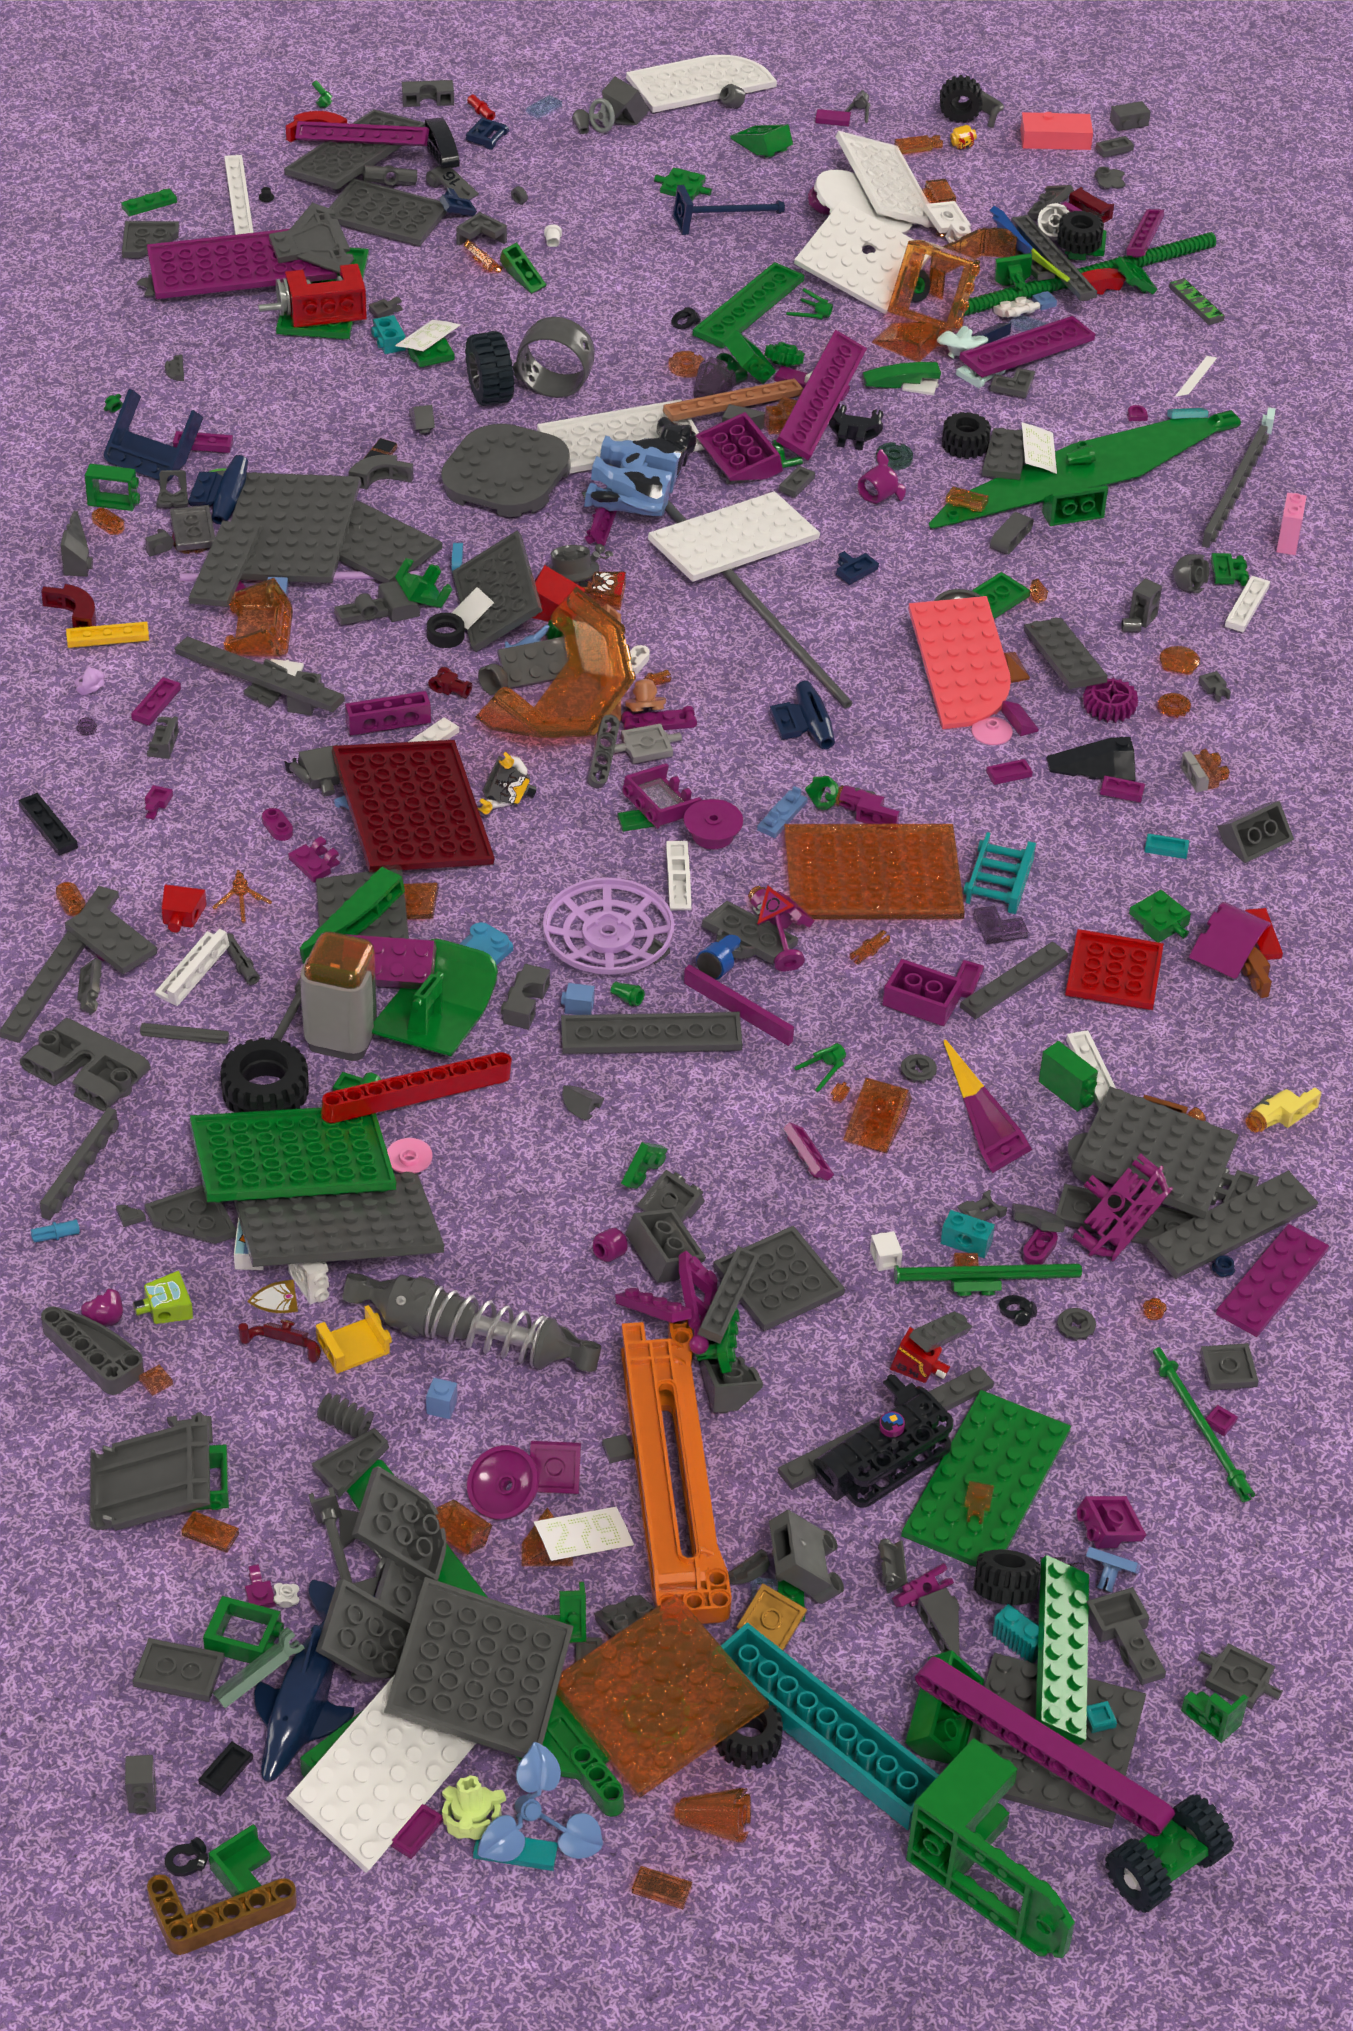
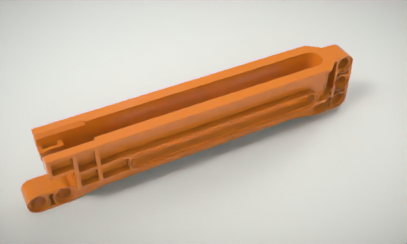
(655, 1381)

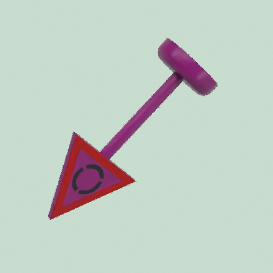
(773, 907)

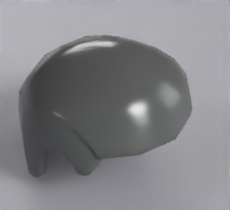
(492, 678)

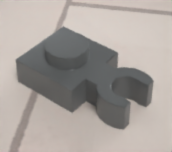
(1214, 684)

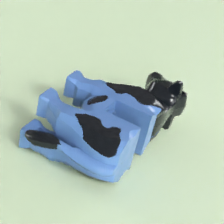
(642, 470)

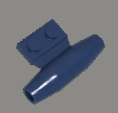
(220, 490)
(808, 715)

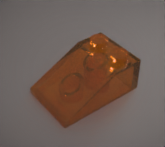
(909, 339)
(878, 1115)

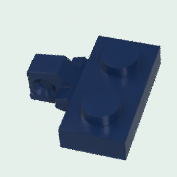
(454, 204)
(855, 568)

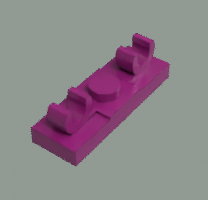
(601, 526)

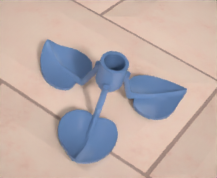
(538, 1772)

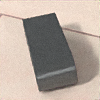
(1011, 533)

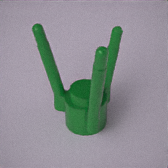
(822, 308)
(832, 1056)

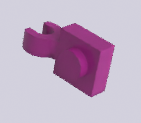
(157, 798)
(259, 1592)

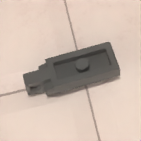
(89, 986)

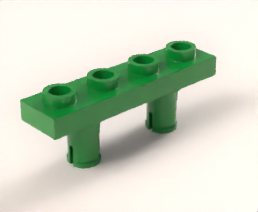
(725, 1350)

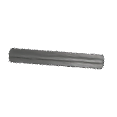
(184, 1033)

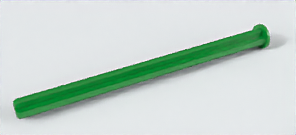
(987, 1272)

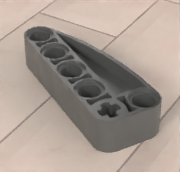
(94, 1349)

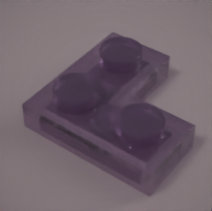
(997, 930)

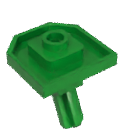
(1013, 270)

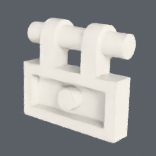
(1016, 308)

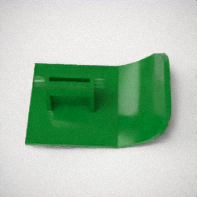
(445, 1005)

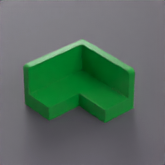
(573, 1612)
(1215, 1713)
(236, 1860)

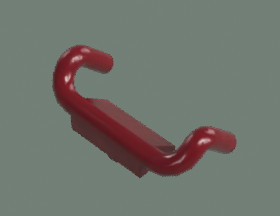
(283, 1333)

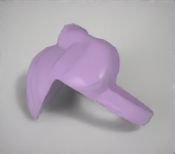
(92, 681)

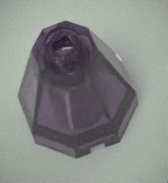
(713, 378)

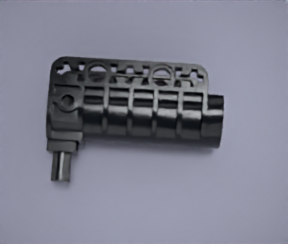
(873, 1456)

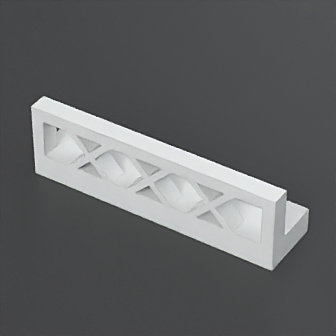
(194, 969)

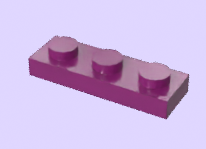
(208, 442)
(156, 701)
(808, 1152)

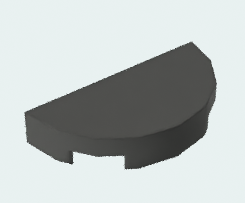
(174, 368)
(750, 1569)

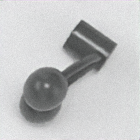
(600, 549)

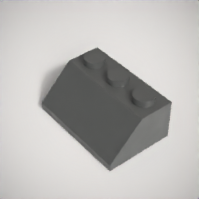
(1256, 831)
(660, 1240)

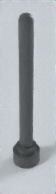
(290, 1013)

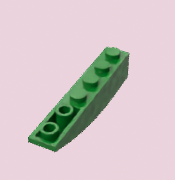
(361, 908)

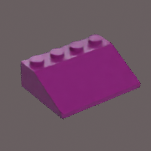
(741, 449)

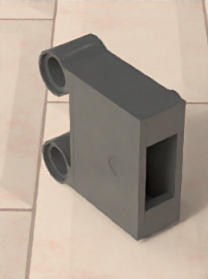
(800, 1556)

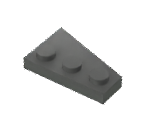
(1053, 195)
(349, 1462)

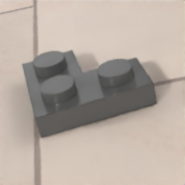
(1016, 386)

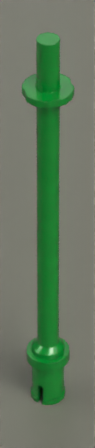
(1235, 1477)

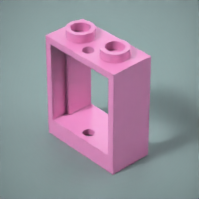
(1291, 523)

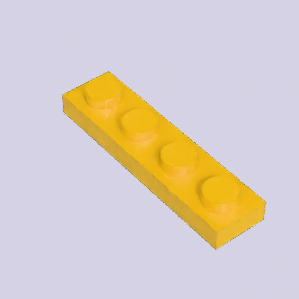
(107, 634)

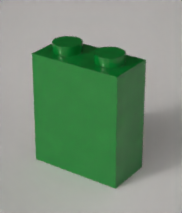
(1068, 1076)

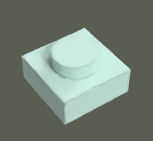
(1268, 419)

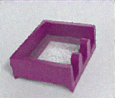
(657, 796)

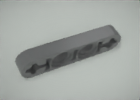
(606, 752)

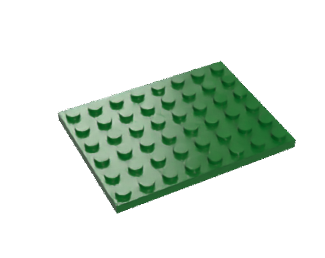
(289, 1155)

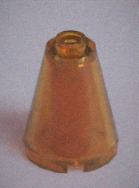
(717, 1813)

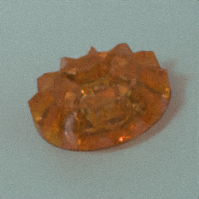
(1175, 700)

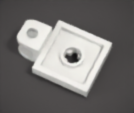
(948, 219)

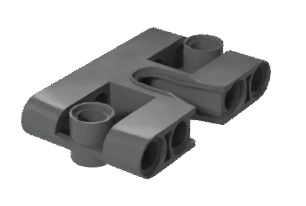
(107, 1066)

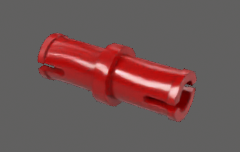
(481, 107)

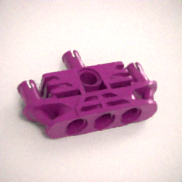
(1134, 1217)

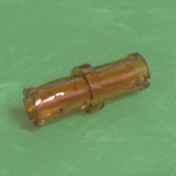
(870, 947)

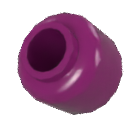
(610, 1244)

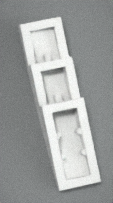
(678, 875)

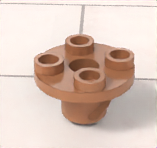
(645, 694)

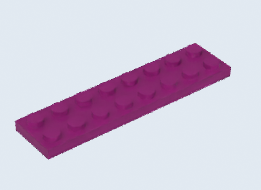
(1027, 346)

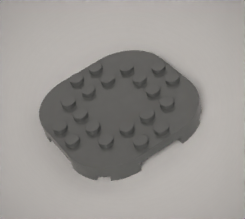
(506, 469)

